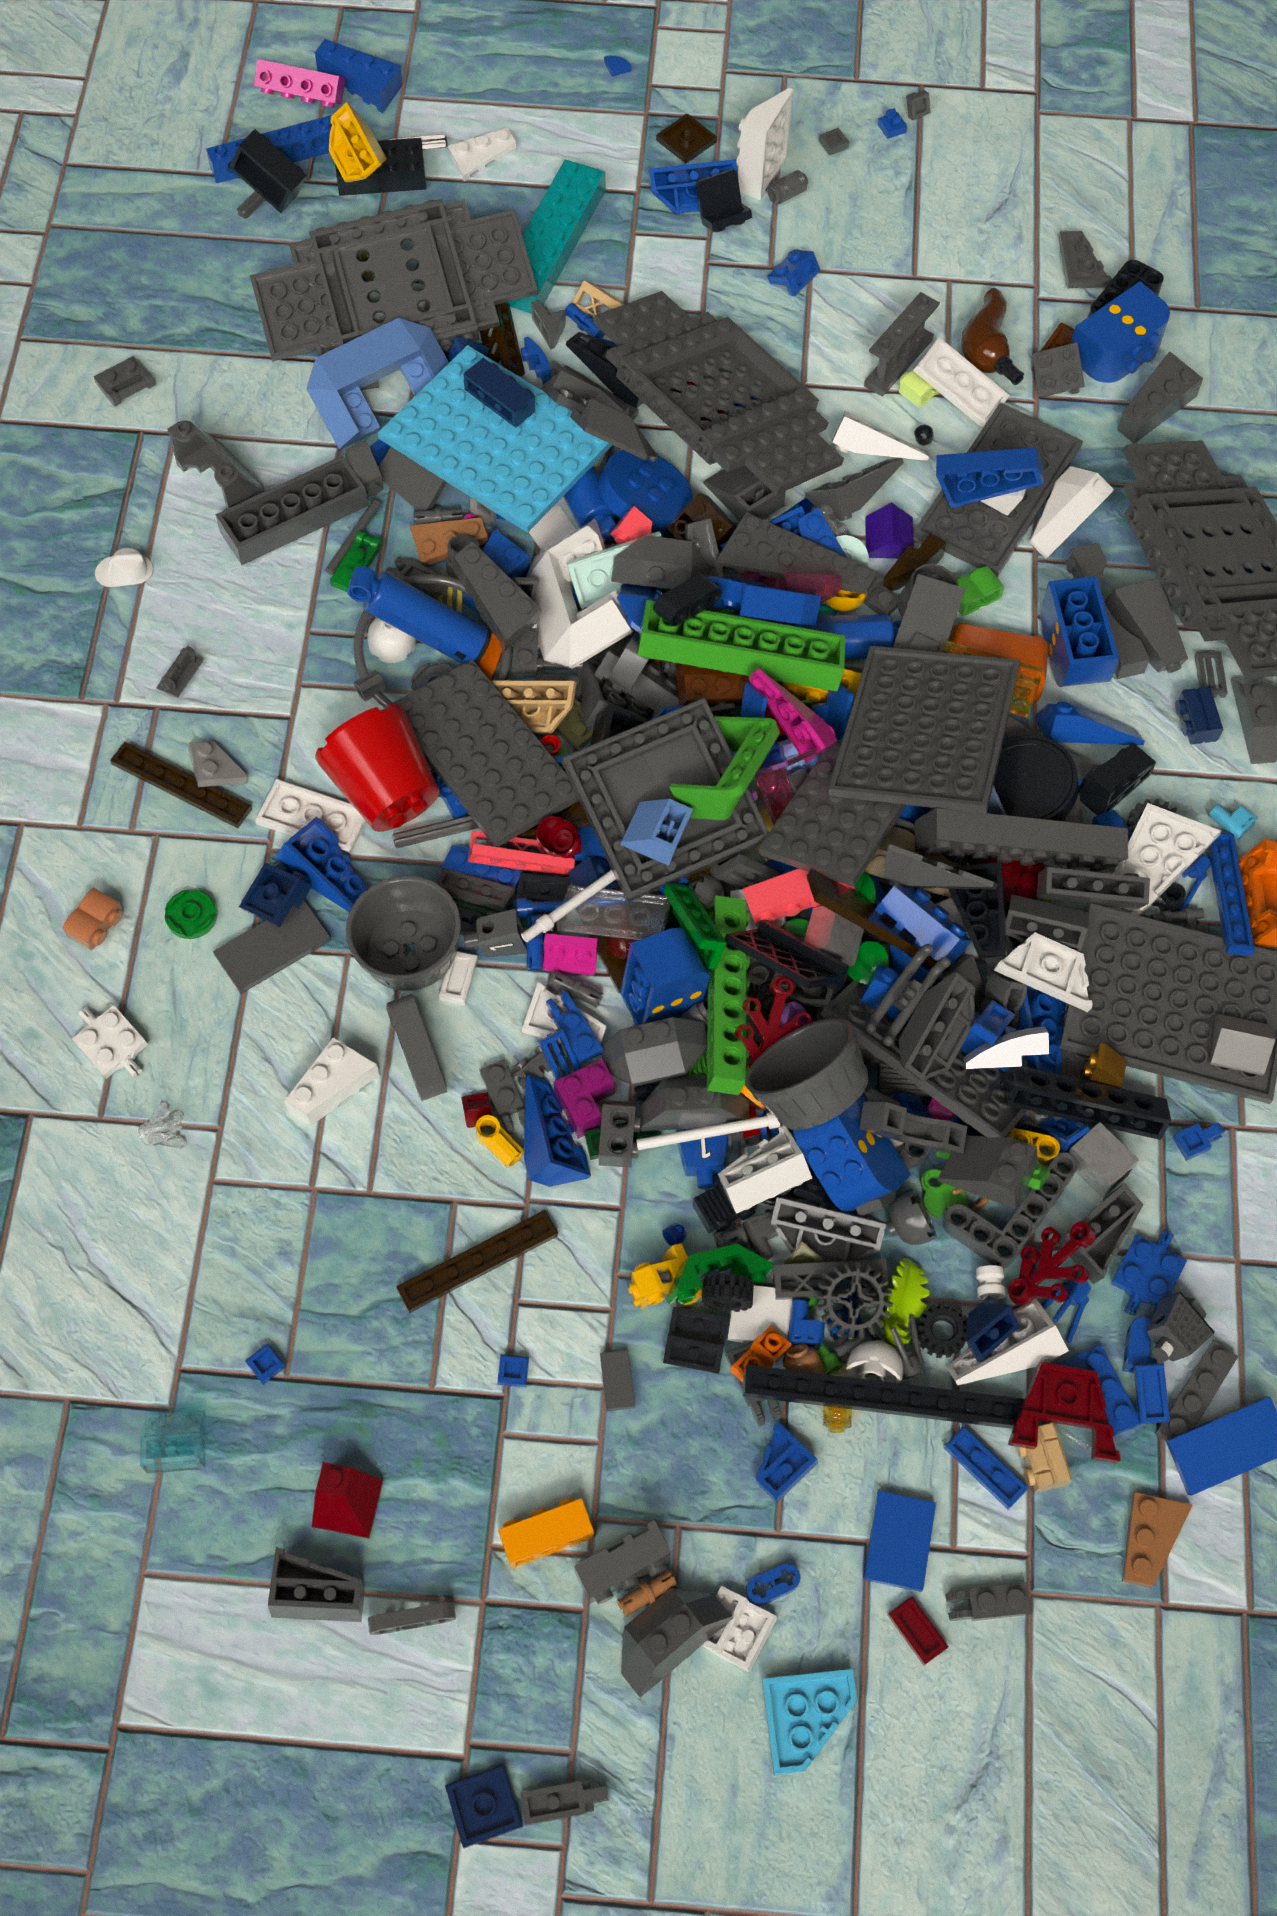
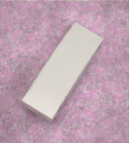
(1009, 1048)

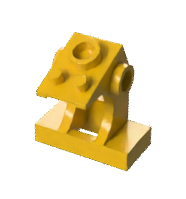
(646, 1283)

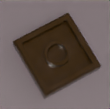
(686, 138)

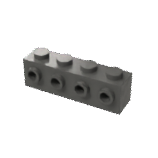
(1089, 887)

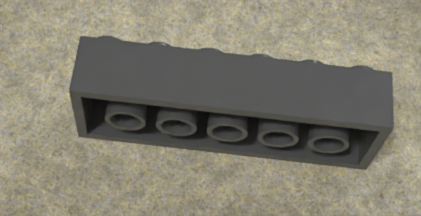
(292, 510)

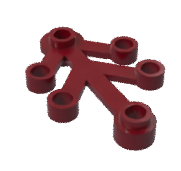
(770, 1031)
(1049, 1266)

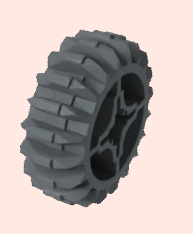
(852, 1313)

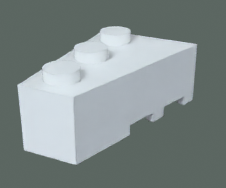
(329, 1081)
(765, 1172)

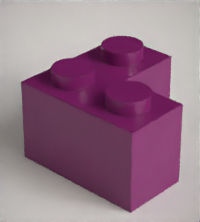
(579, 1095)

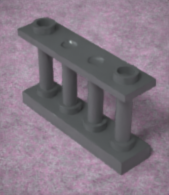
(901, 344)

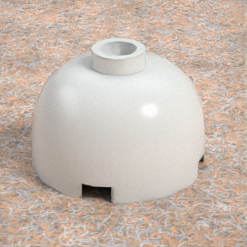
(388, 642)
(876, 1362)

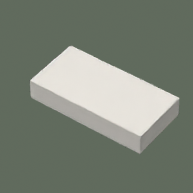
(458, 979)

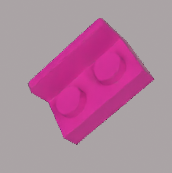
(570, 954)

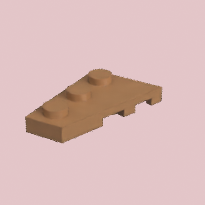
(433, 538)
(1150, 1537)

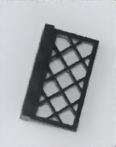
(790, 956)

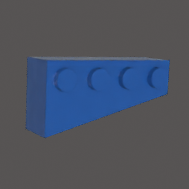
(987, 474)

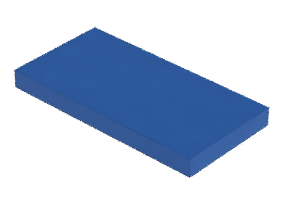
(1226, 1446)

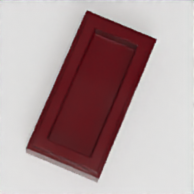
(918, 1631)

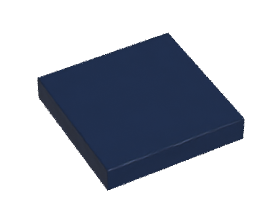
(483, 1806)

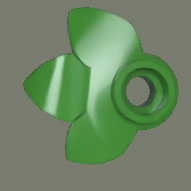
(941, 1196)

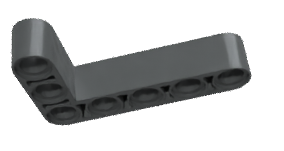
(1022, 1218)

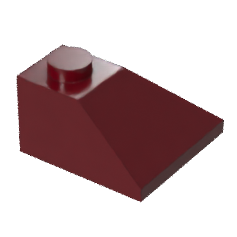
(346, 1500)

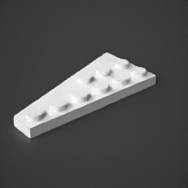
(1163, 849)

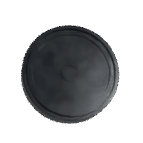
(1036, 778)

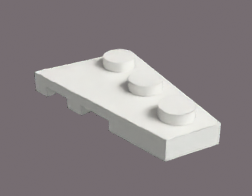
(478, 151)
(540, 1021)

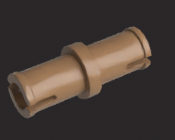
(646, 1593)

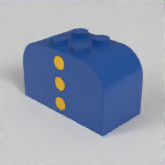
(1122, 334)
(1078, 632)
(663, 976)
(850, 1161)

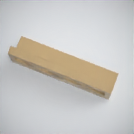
(595, 293)

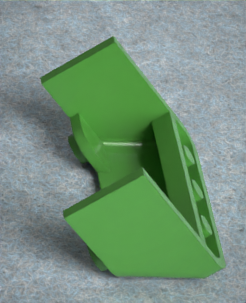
(753, 742)

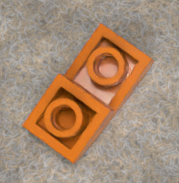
(763, 1352)

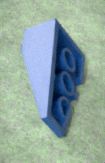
(319, 858)
(1043, 1011)

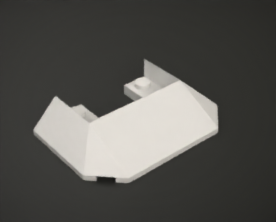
(564, 633)

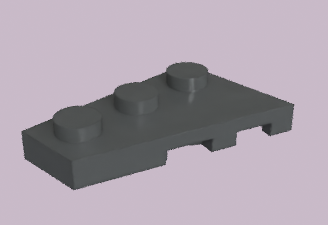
(1079, 262)

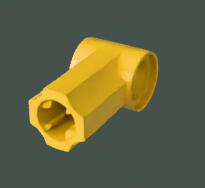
(499, 1142)

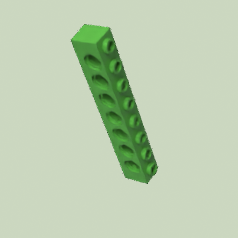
(729, 917)

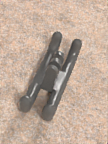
(906, 994)

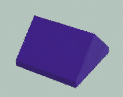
(888, 532)

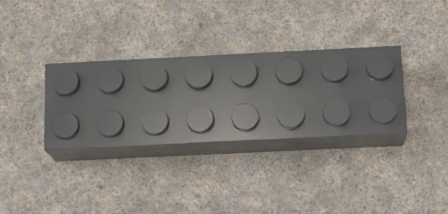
(1020, 840)

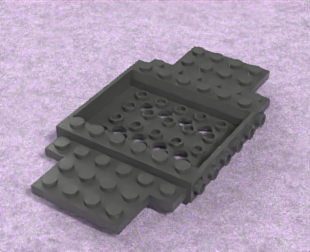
(461, 262)
(666, 348)
(1186, 492)

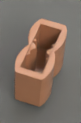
(93, 919)

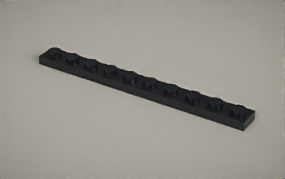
(880, 1396)

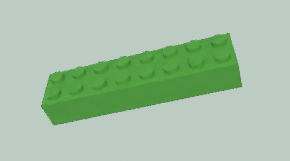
(744, 646)

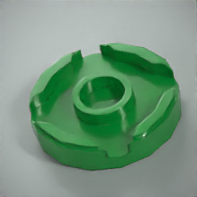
(190, 914)

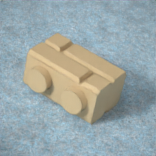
(1047, 1462)

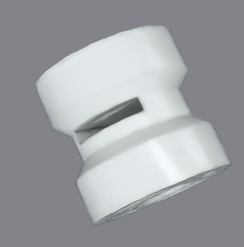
(990, 1282)

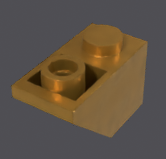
(1105, 1067)

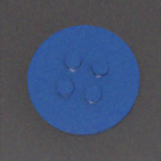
(650, 486)

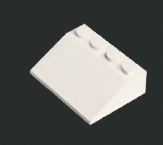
(763, 143)

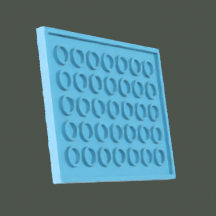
(477, 451)

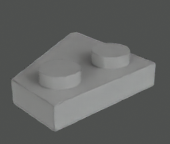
(214, 766)

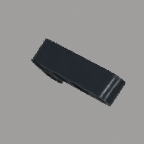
(1128, 276)

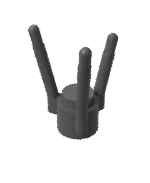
(911, 1363)

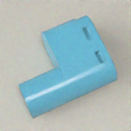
(1235, 824)

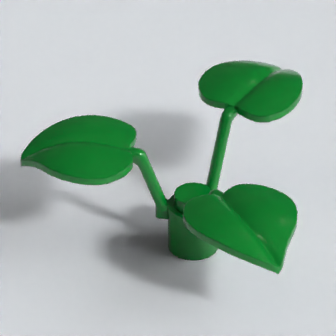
(869, 952)

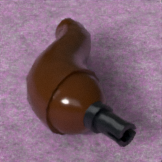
(985, 342)

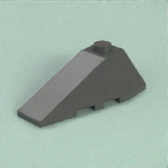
(916, 871)

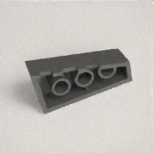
(1162, 395)
(650, 689)

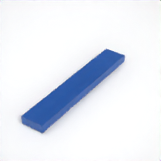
(1231, 896)

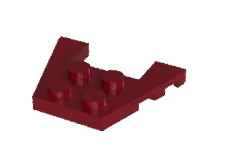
(1066, 1398)

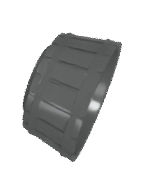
(401, 914)
(810, 1074)

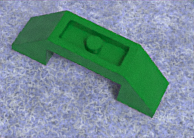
(697, 1265)

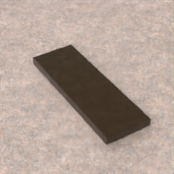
(862, 913)

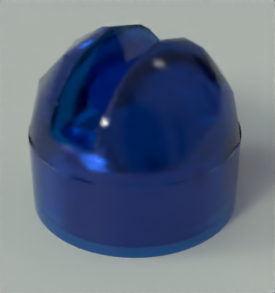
(674, 1234)

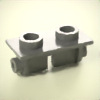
(180, 672)
(530, 1067)

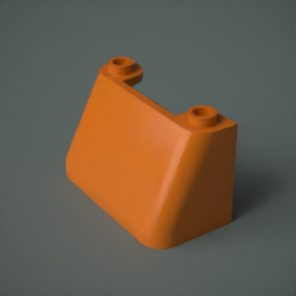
(1026, 648)
(1260, 889)

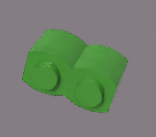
(981, 589)

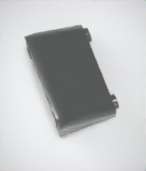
(202, 451)

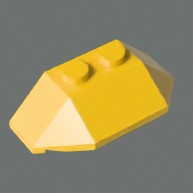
(353, 145)

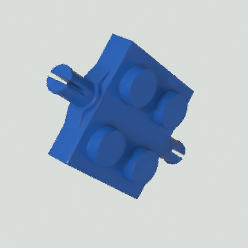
(1148, 1271)

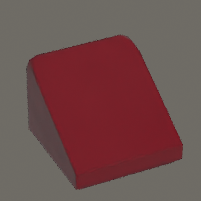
(475, 1107)

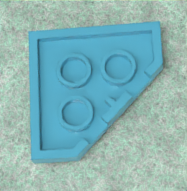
(804, 1715)

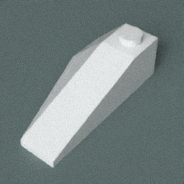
(860, 437)
(1070, 503)

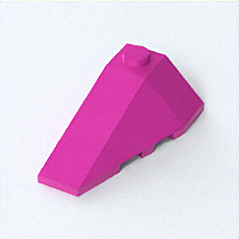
(798, 721)

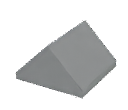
(1241, 1044)

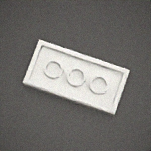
(960, 382)
(293, 807)

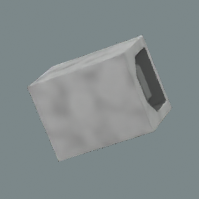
(834, 935)
(1103, 1160)

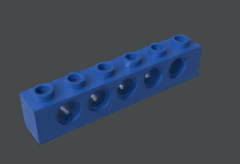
(296, 141)

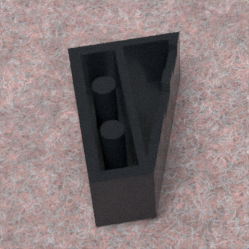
(1116, 779)

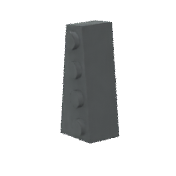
(496, 596)

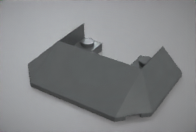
(598, 414)

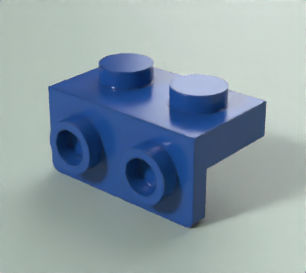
(795, 271)

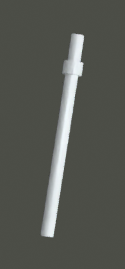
(547, 922)
(709, 1131)

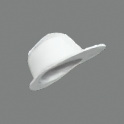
(124, 569)

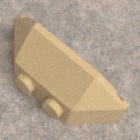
(539, 703)

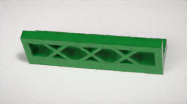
(696, 923)

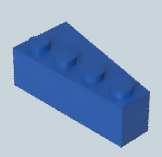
(364, 74)

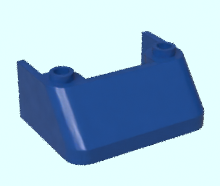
(833, 712)

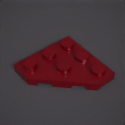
(1019, 879)

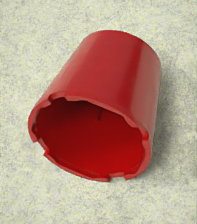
(380, 767)

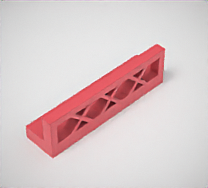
(517, 858)

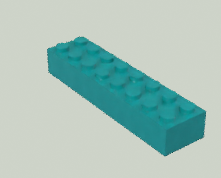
(560, 225)

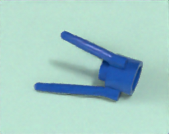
(1196, 870)
(1076, 1295)

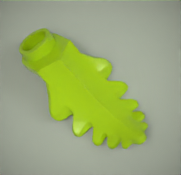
(906, 1300)

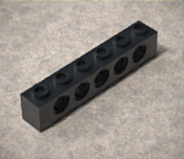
(1086, 1102)

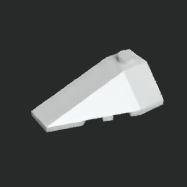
(1026, 1348)

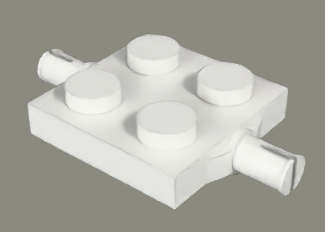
(110, 1042)

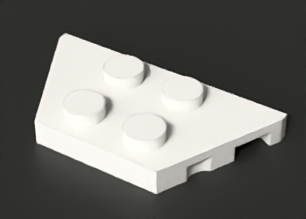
(1049, 969)

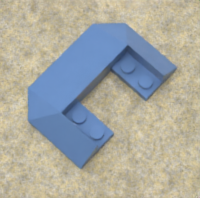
(348, 368)

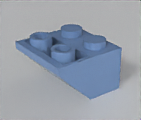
(657, 829)

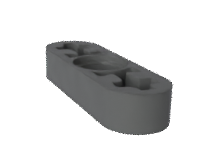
(411, 1618)

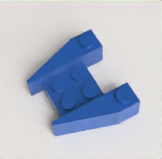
(767, 602)

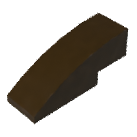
(929, 552)

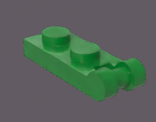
(356, 558)

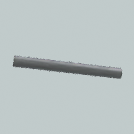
(361, 525)

